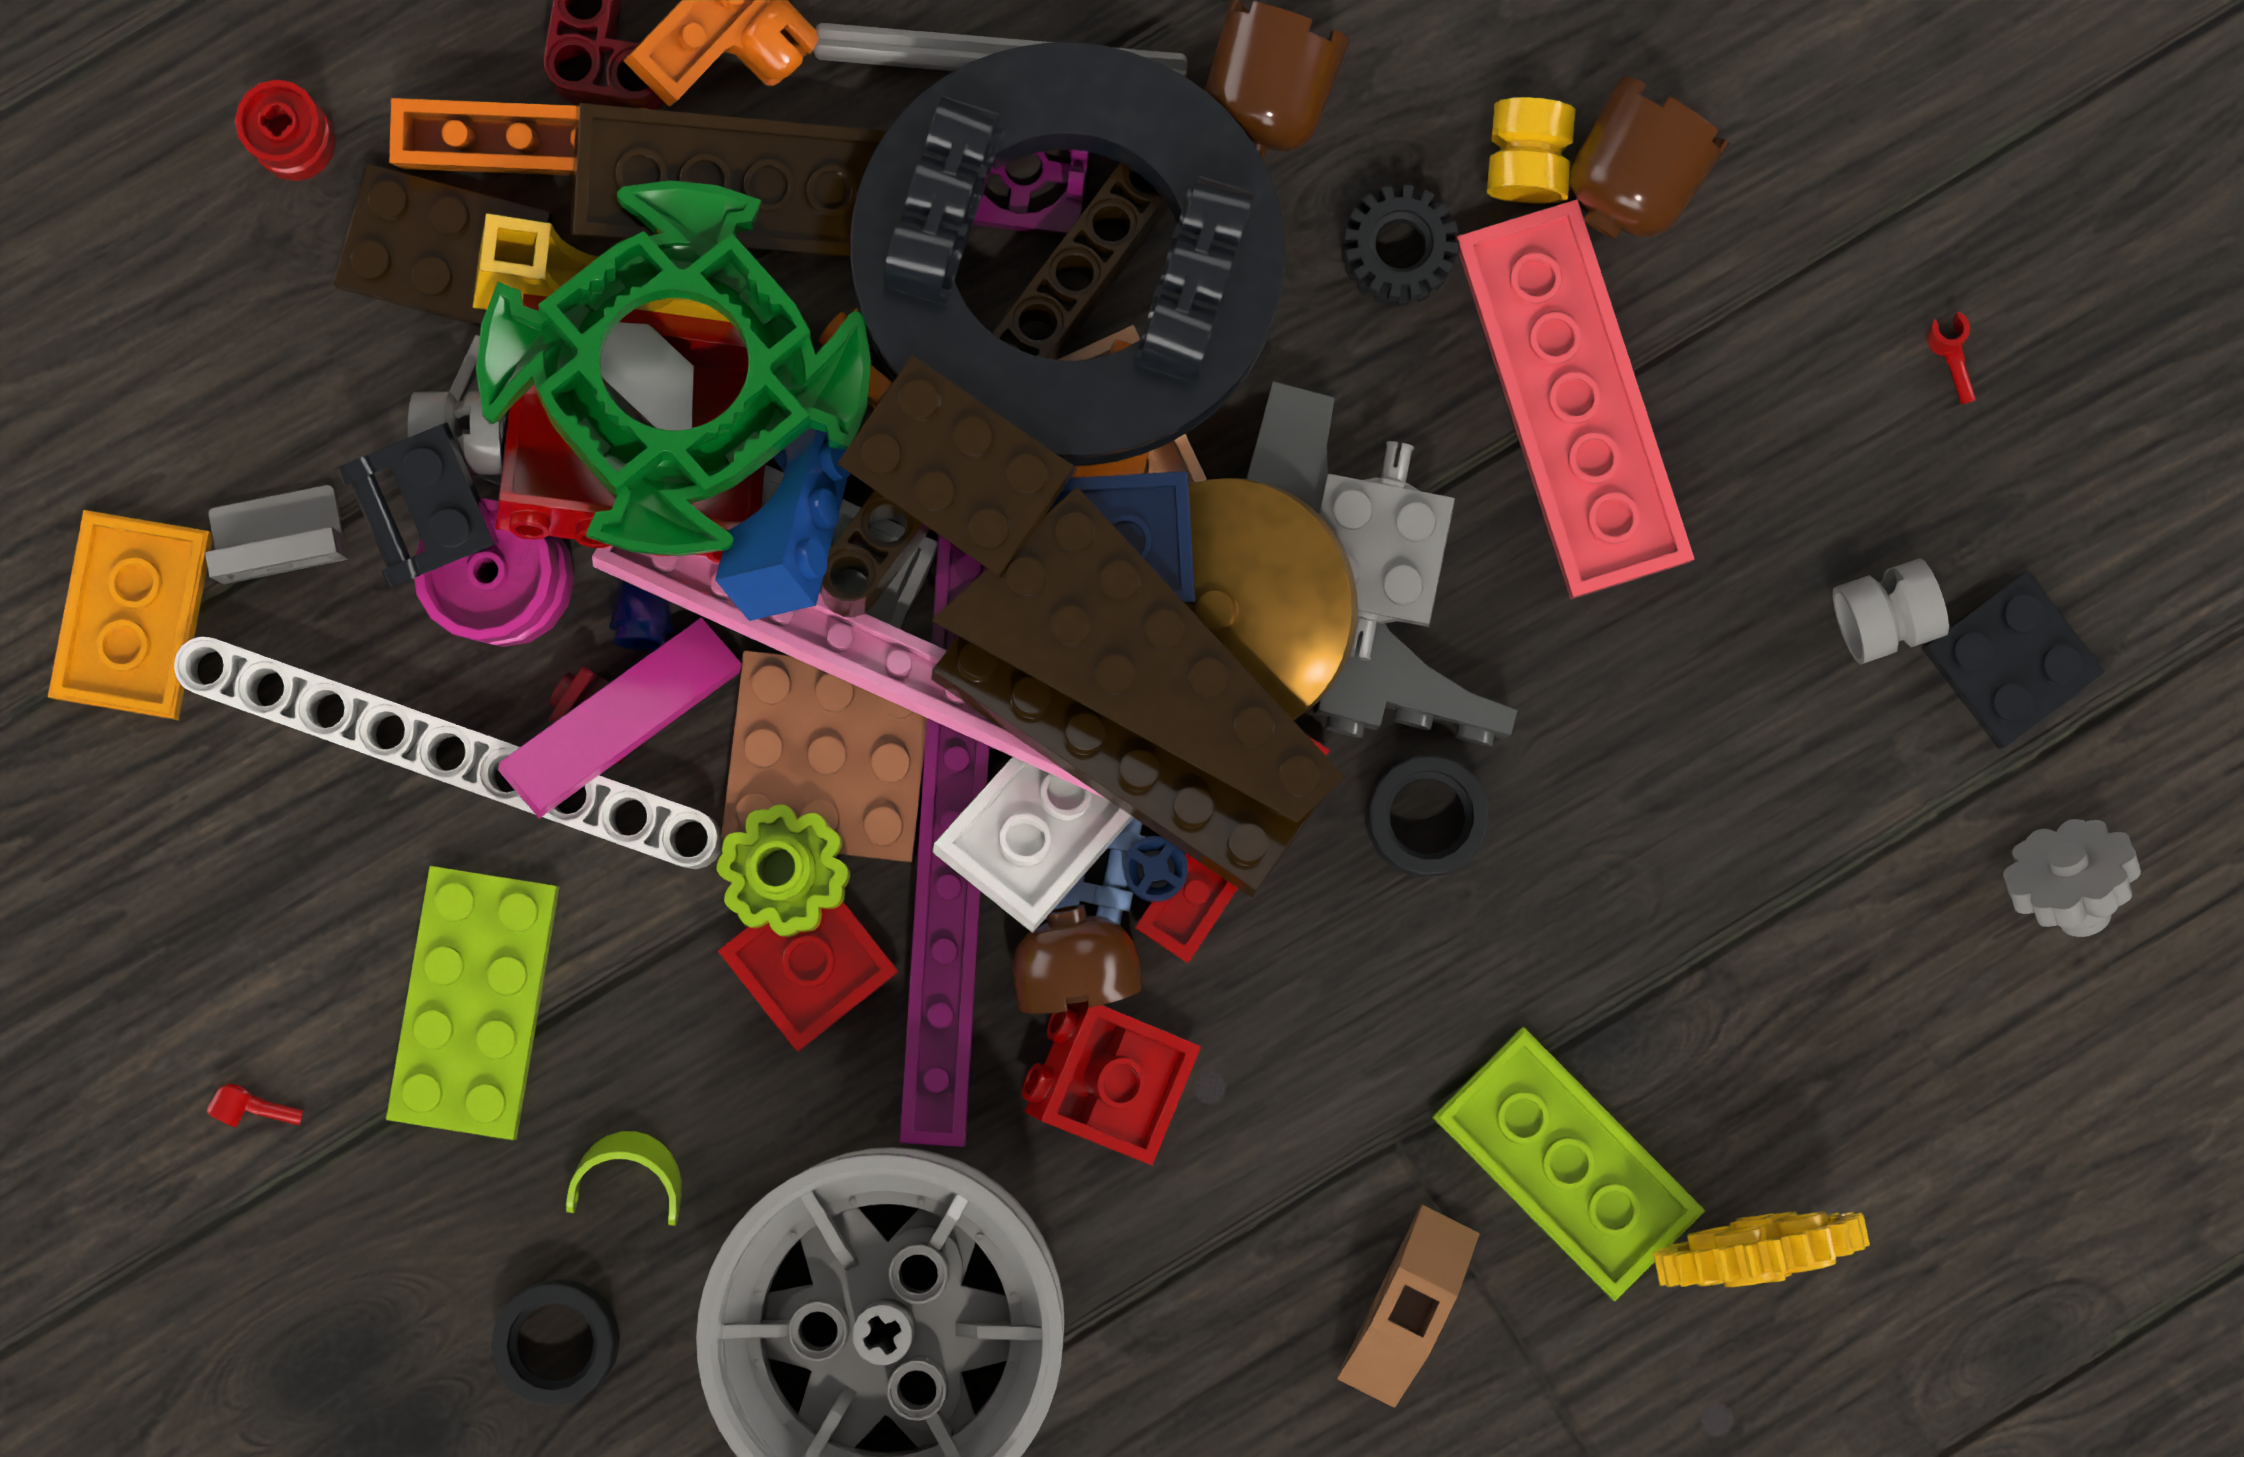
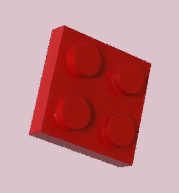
(810, 976)

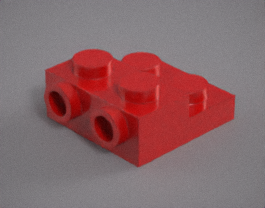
(1110, 1079)

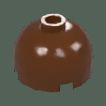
(1075, 962)

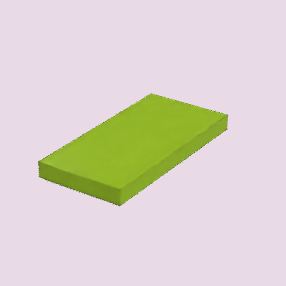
(1568, 1163)

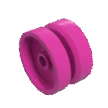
(516, 606)

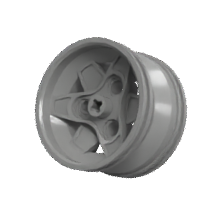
(855, 1281)

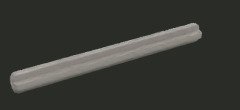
(931, 49)

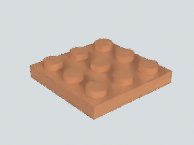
(828, 753)

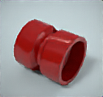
(285, 130)

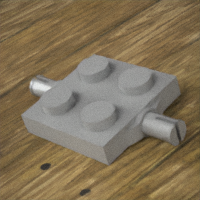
(1392, 543)

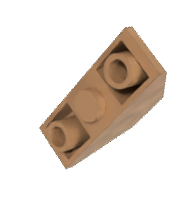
(1410, 1307)

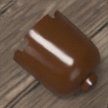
(1274, 74)
(1642, 162)

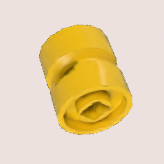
(1531, 145)

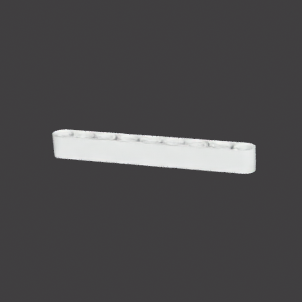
(419, 746)

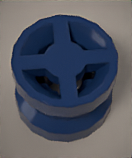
(1160, 862)

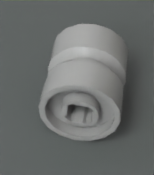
(482, 447)
(1897, 609)

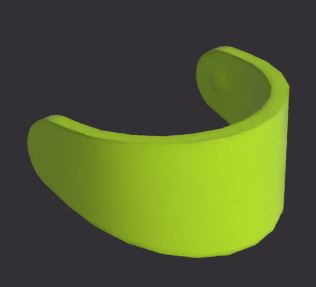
(637, 1148)

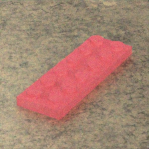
(1574, 399)

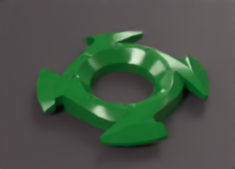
(659, 470)

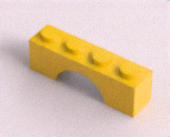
(539, 262)

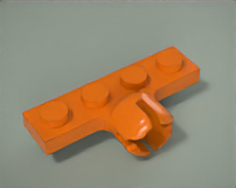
(761, 33)

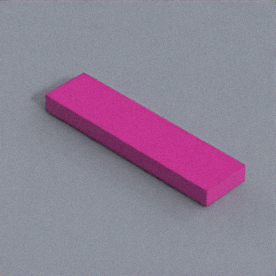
(619, 717)

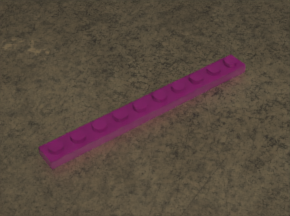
(943, 915)

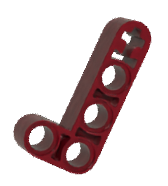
(597, 42)

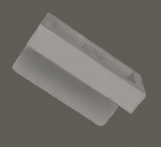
(276, 535)

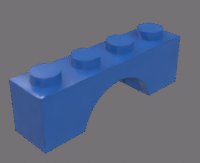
(786, 544)

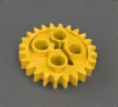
(1761, 1249)

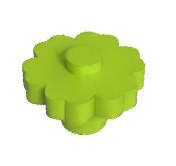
(783, 870)

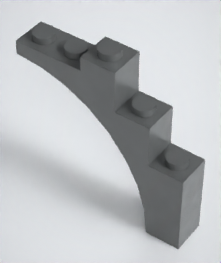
(1294, 458)

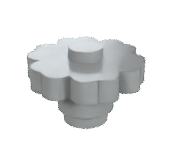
(2073, 876)

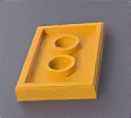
(129, 613)

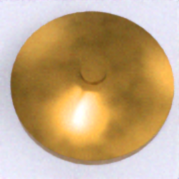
(1272, 587)

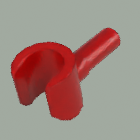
(1954, 354)
(233, 1100)

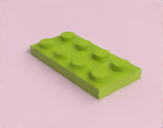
(472, 1003)

